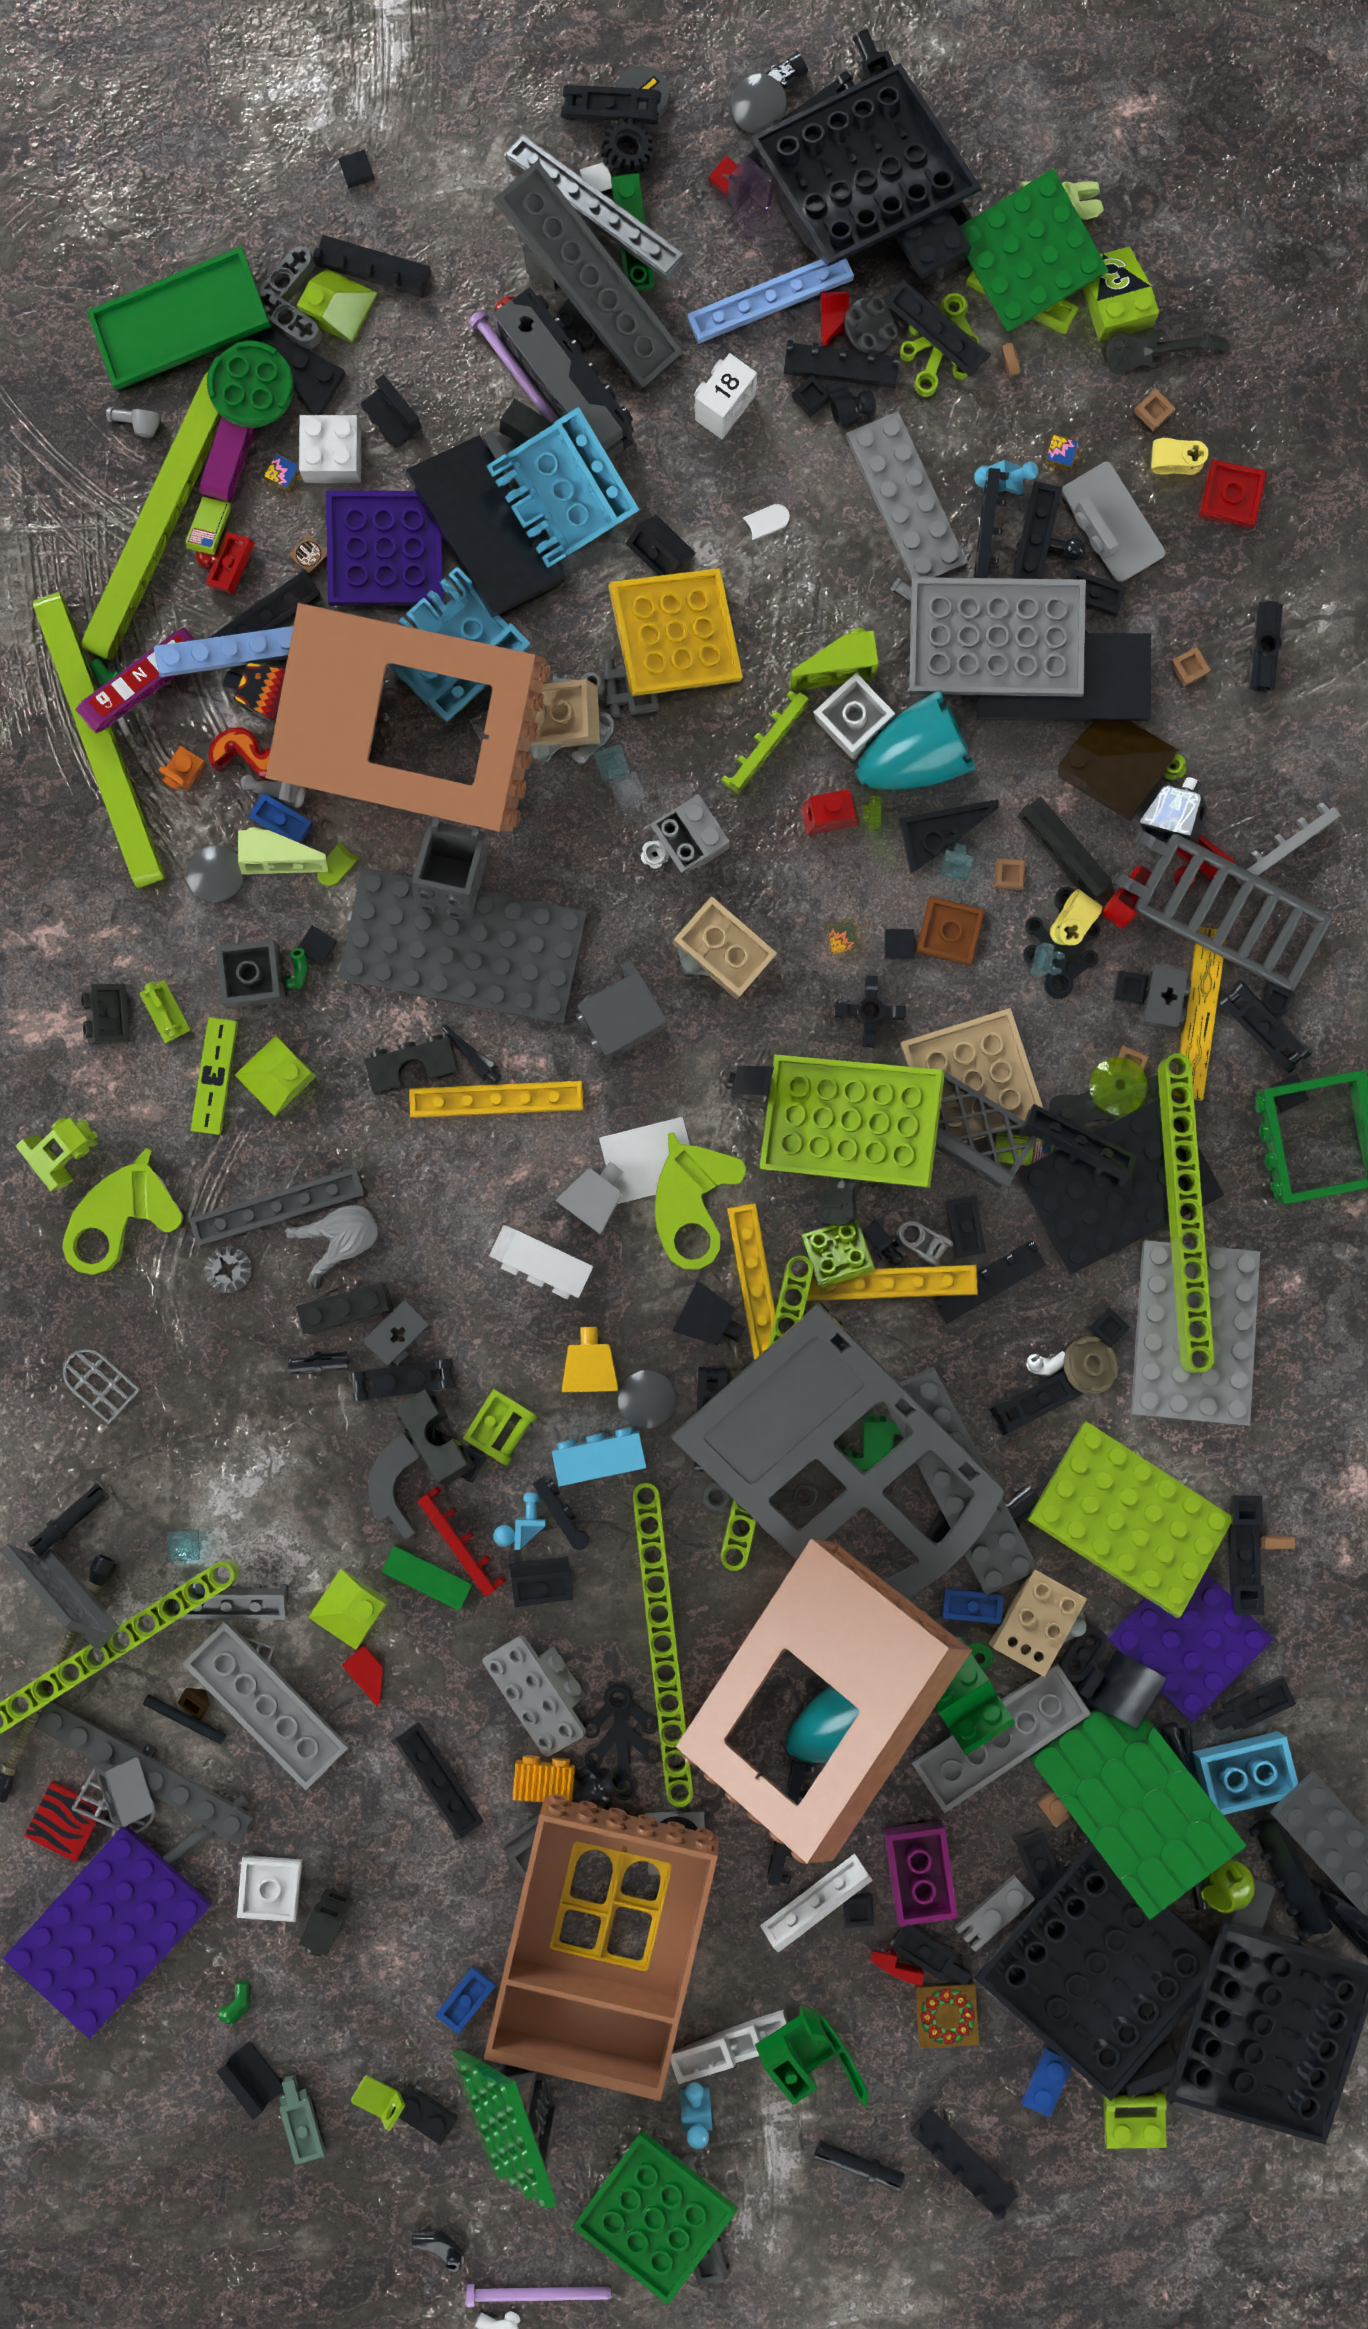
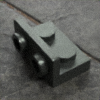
(105, 1013)

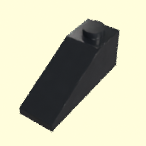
(751, 1083)

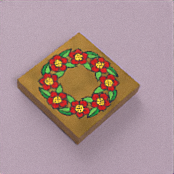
(947, 2015)

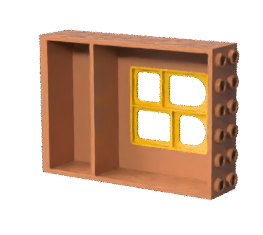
(583, 2008)

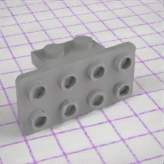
(1113, 522)
(539, 1693)

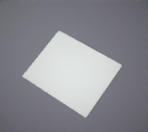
(641, 1156)

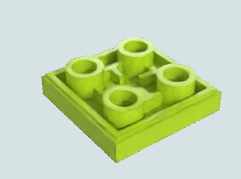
(838, 1254)

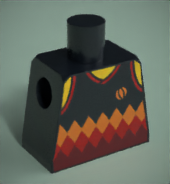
(257, 689)

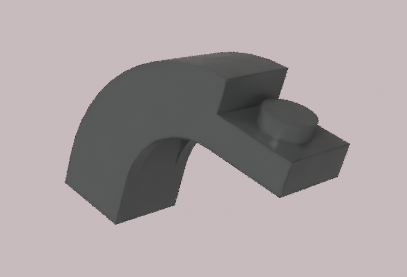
(383, 1484)

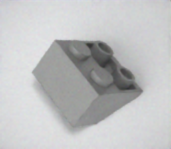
(691, 835)

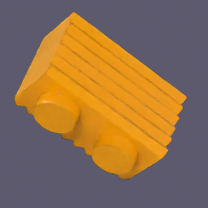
(539, 1779)

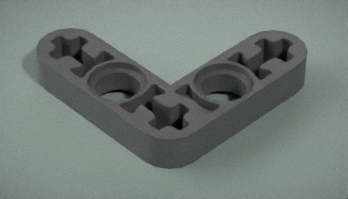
(280, 296)

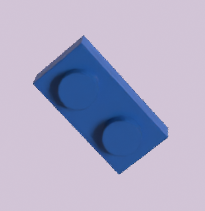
(280, 819)
(972, 1606)
(465, 1999)
(1046, 2082)

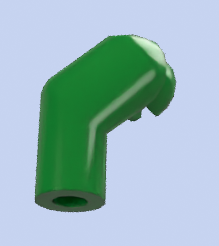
(101, 672)
(300, 966)
(235, 2010)

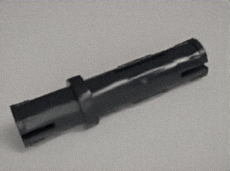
(59, 1527)
(860, 2166)

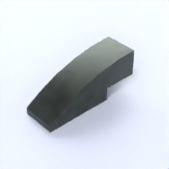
(522, 422)

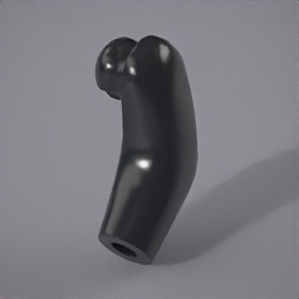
(440, 2244)

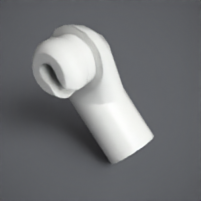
(1044, 1366)
(486, 2322)

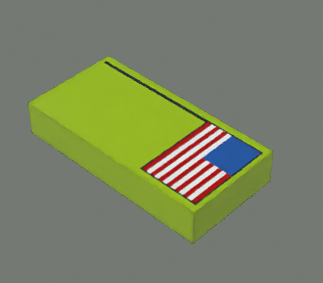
(208, 525)
(1036, 1152)

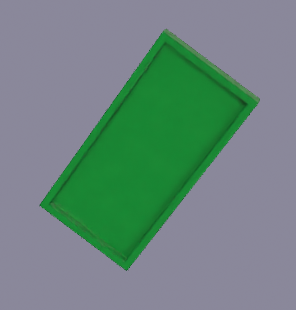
(178, 318)

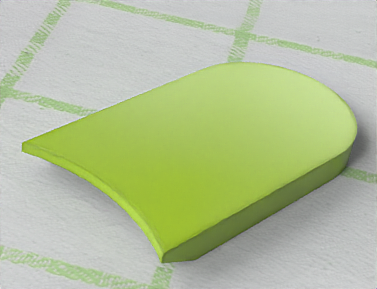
(339, 864)

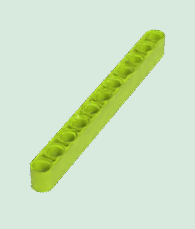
(153, 527)
(100, 747)
(1178, 1225)
(783, 1310)
(113, 1649)
(659, 1657)

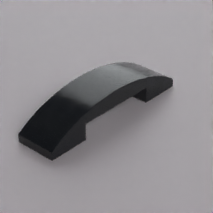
(1244, 1555)

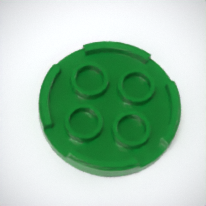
(250, 384)

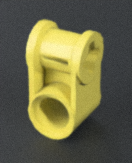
(1173, 457)
(1077, 915)

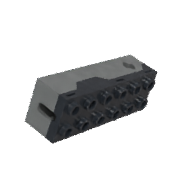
(559, 369)

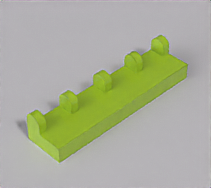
(767, 743)

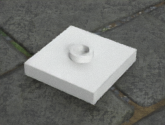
(269, 1888)

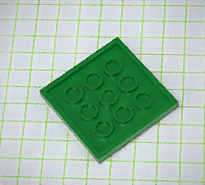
(1031, 251)
(655, 2217)

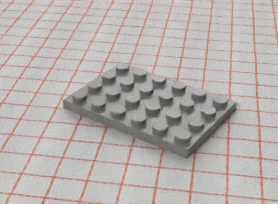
(997, 636)
(1159, 1380)

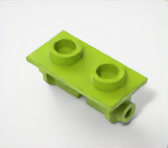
(164, 1010)

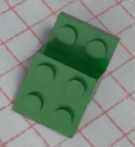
(874, 1441)
(973, 1707)

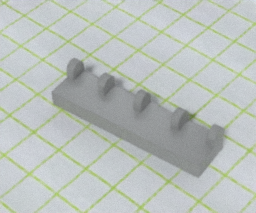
(1286, 847)

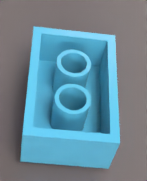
(599, 1456)
(1247, 1772)

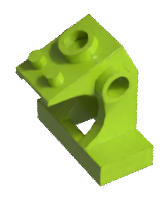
(72, 1136)

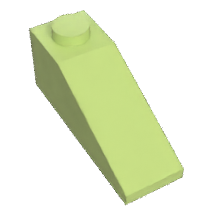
(271, 853)

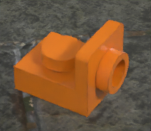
(182, 769)

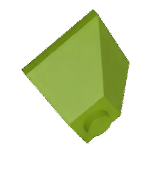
(337, 304)
(275, 1075)
(348, 1609)

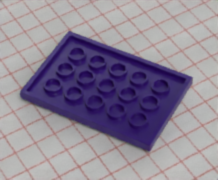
(107, 1931)

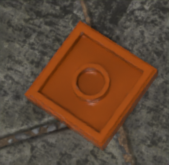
(950, 931)

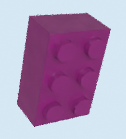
(920, 1873)

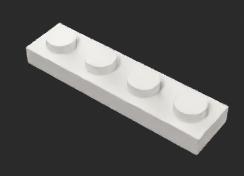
(816, 1903)

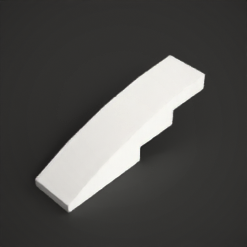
(724, 2048)

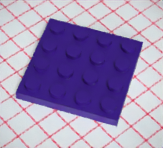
(381, 549)
(1195, 1651)

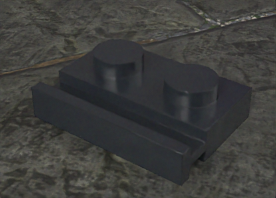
(541, 1581)

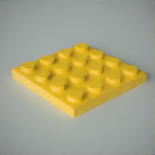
(675, 631)

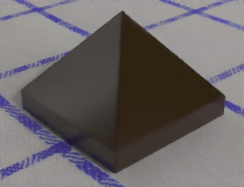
(195, 1702)

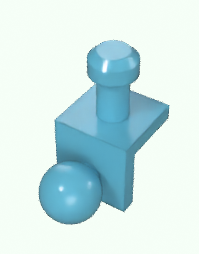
(1016, 475)
(525, 1528)
(696, 2114)

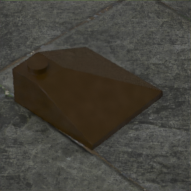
(1116, 764)

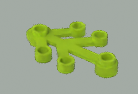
(929, 375)

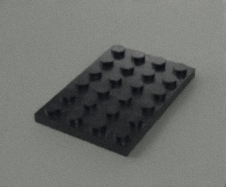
(1092, 1214)

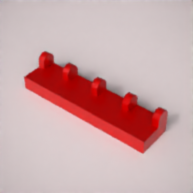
(458, 1543)

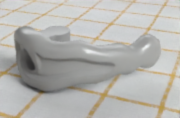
(606, 728)
(288, 793)

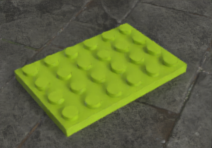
(852, 1120)
(1131, 1519)

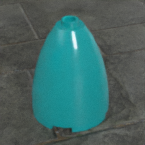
(916, 749)
(821, 1727)

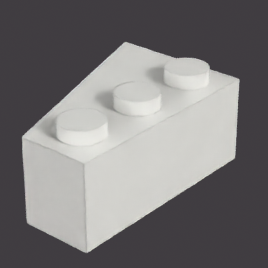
(540, 1262)

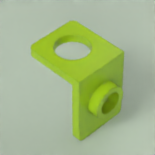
(379, 2100)

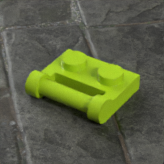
(491, 1422)
(1135, 2130)

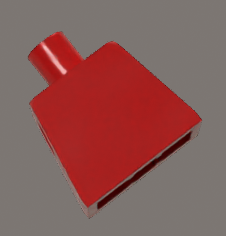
(829, 812)

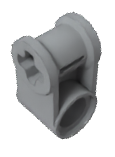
(925, 1243)

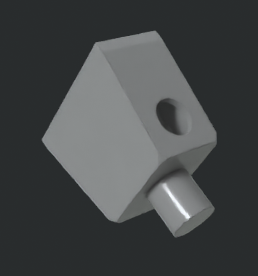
(593, 1197)

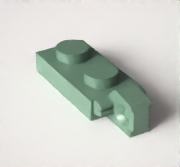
(300, 2122)

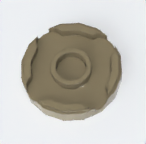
(1090, 1365)

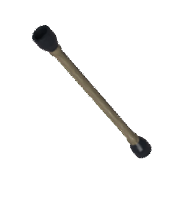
(100, 1572)

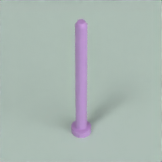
(479, 321)
(535, 2294)

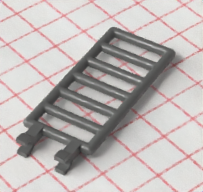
(1250, 881)

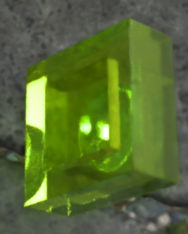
(872, 813)

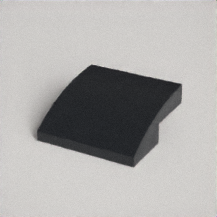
(1127, 1690)

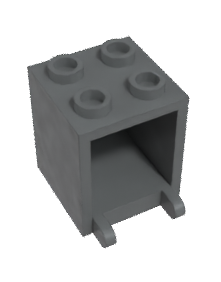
(449, 869)
(621, 1016)

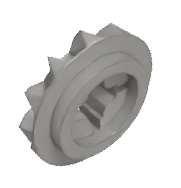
(241, 1272)

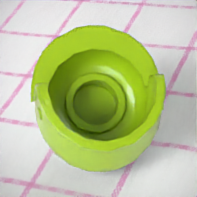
(1229, 1887)

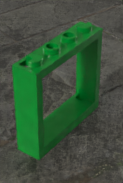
(1271, 1134)

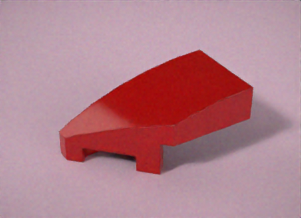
(832, 310)
(903, 1971)

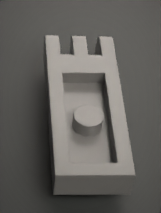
(995, 1912)

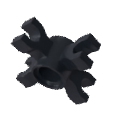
(845, 1010)

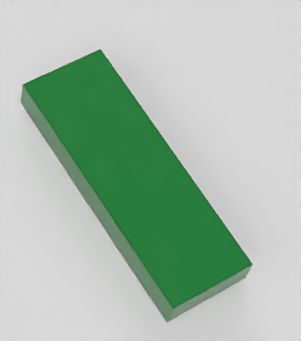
(426, 1577)

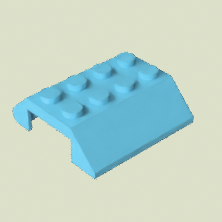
(565, 486)
(460, 618)

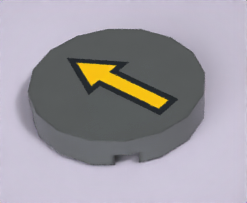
(646, 78)

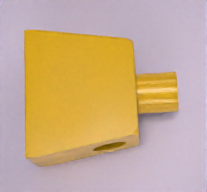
(589, 1365)

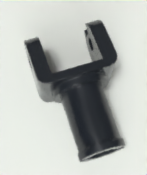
(870, 55)

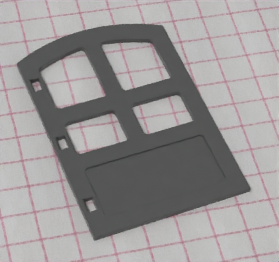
(792, 1411)

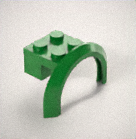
(802, 2047)

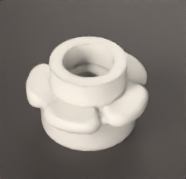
(648, 849)

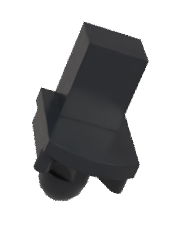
(883, 1243)

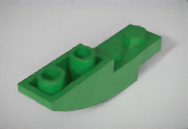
(628, 195)

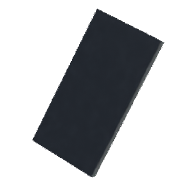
(483, 527)
(1114, 686)

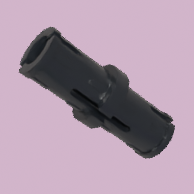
(318, 1363)

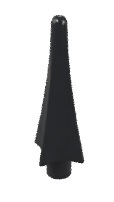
(482, 1064)

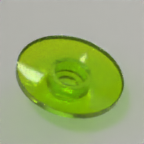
(1104, 1090)

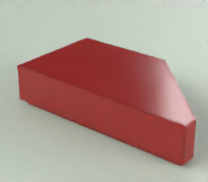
(366, 1672)

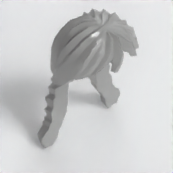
(350, 1232)

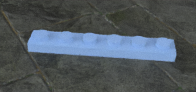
(767, 298)
(223, 651)

